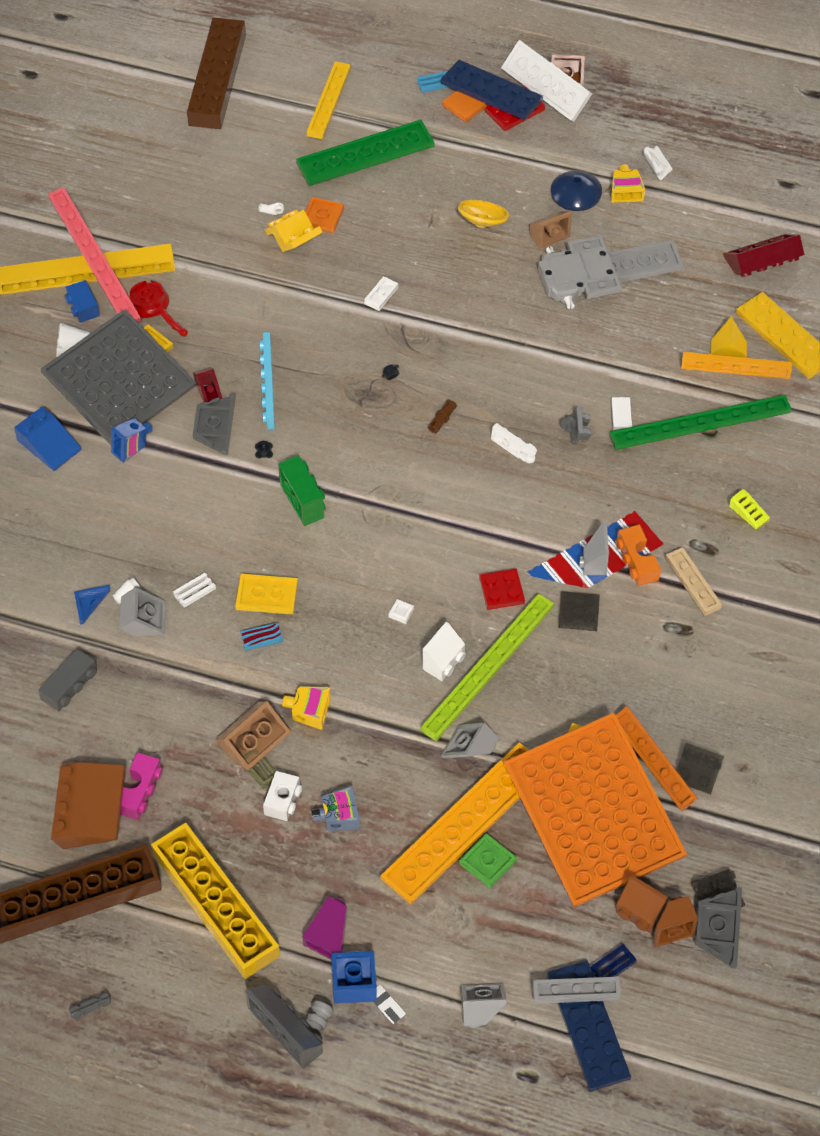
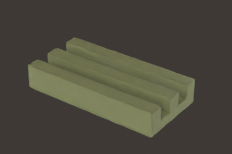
(268, 780)

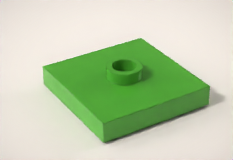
(488, 860)

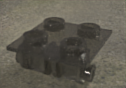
(699, 767)
(715, 884)

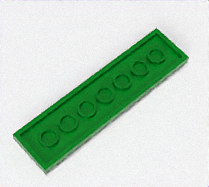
(365, 152)

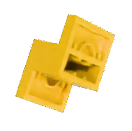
(292, 230)

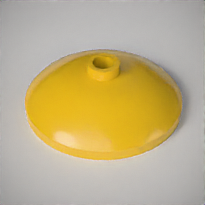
(483, 213)

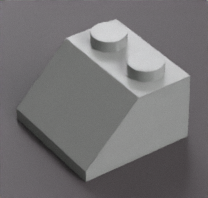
(142, 614)

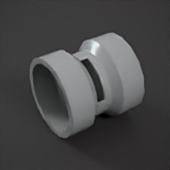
(319, 1015)

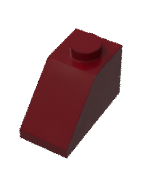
(207, 384)

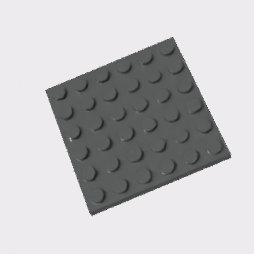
(118, 375)

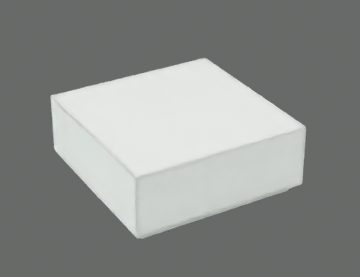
(401, 611)

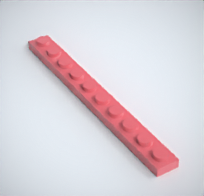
(92, 253)

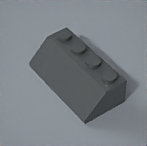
(283, 1024)

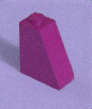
(327, 929)

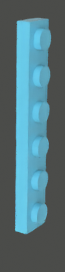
(267, 387)

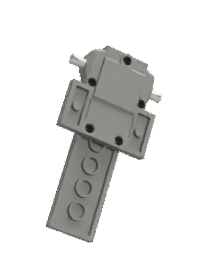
(597, 272)

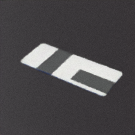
(388, 1005)

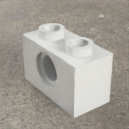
(282, 785)

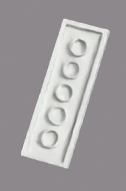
(547, 80)

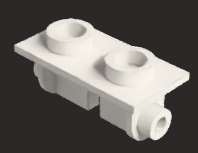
(657, 161)

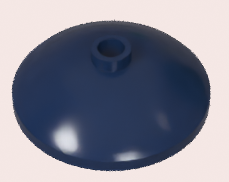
(576, 190)

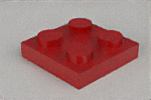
(502, 589)

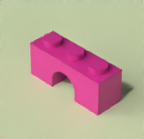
(147, 771)

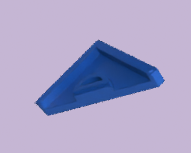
(88, 601)

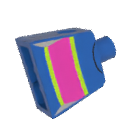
(129, 438)

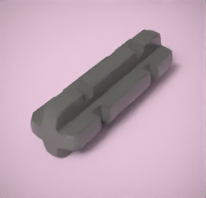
(90, 1005)

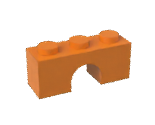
(642, 568)

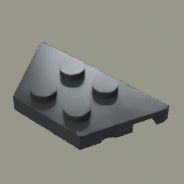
(214, 423)
(719, 926)

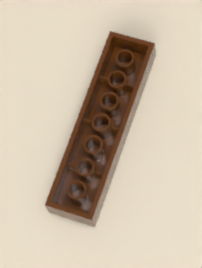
(216, 73)
(77, 893)

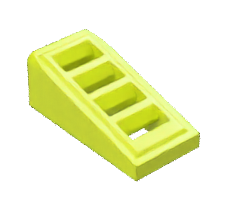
(738, 506)

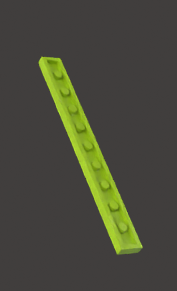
(487, 667)

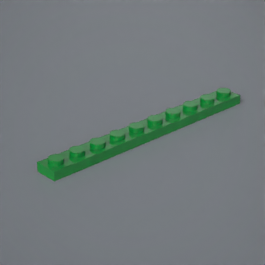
(700, 422)

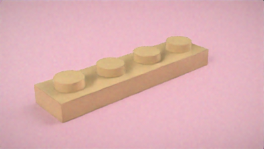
(693, 581)

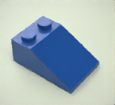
(46, 438)

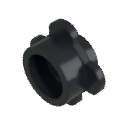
(391, 372)
(263, 445)

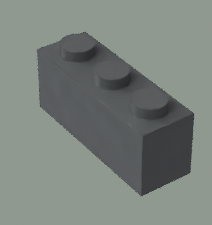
(68, 680)

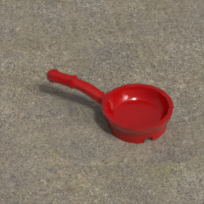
(153, 300)

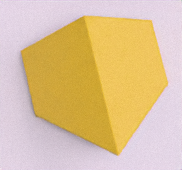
(729, 341)

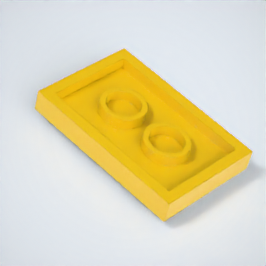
(266, 594)

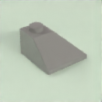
(596, 553)
(470, 741)
(481, 1003)

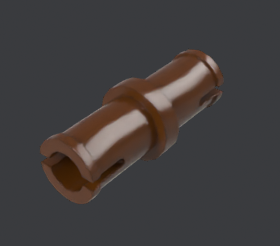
(442, 416)

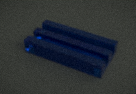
(632, 960)

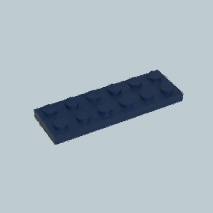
(491, 89)
(592, 1034)

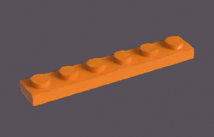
(656, 760)

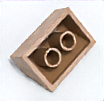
(257, 730)

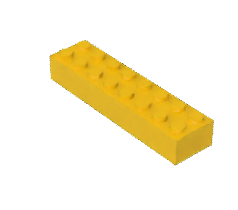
(215, 900)

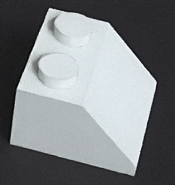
(443, 652)

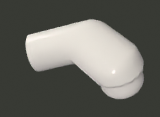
(273, 209)

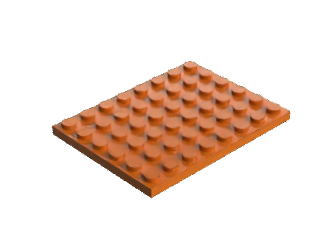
(594, 809)

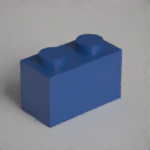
(82, 301)

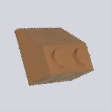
(551, 229)

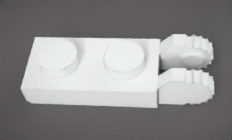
(513, 444)

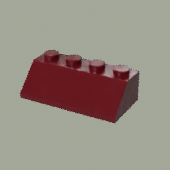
(764, 254)

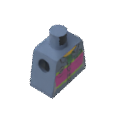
(338, 811)

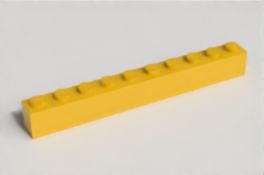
(75, 269)

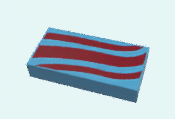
(261, 636)

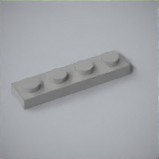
(576, 990)

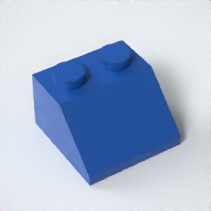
(354, 977)

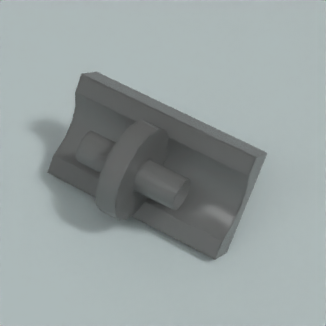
(574, 424)

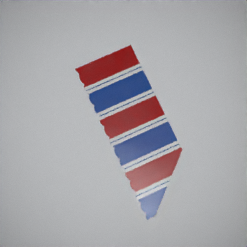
(565, 566)

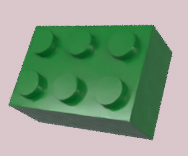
(302, 490)

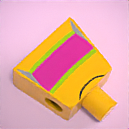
(627, 185)
(309, 705)

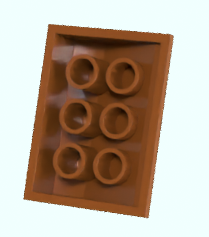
(87, 804)

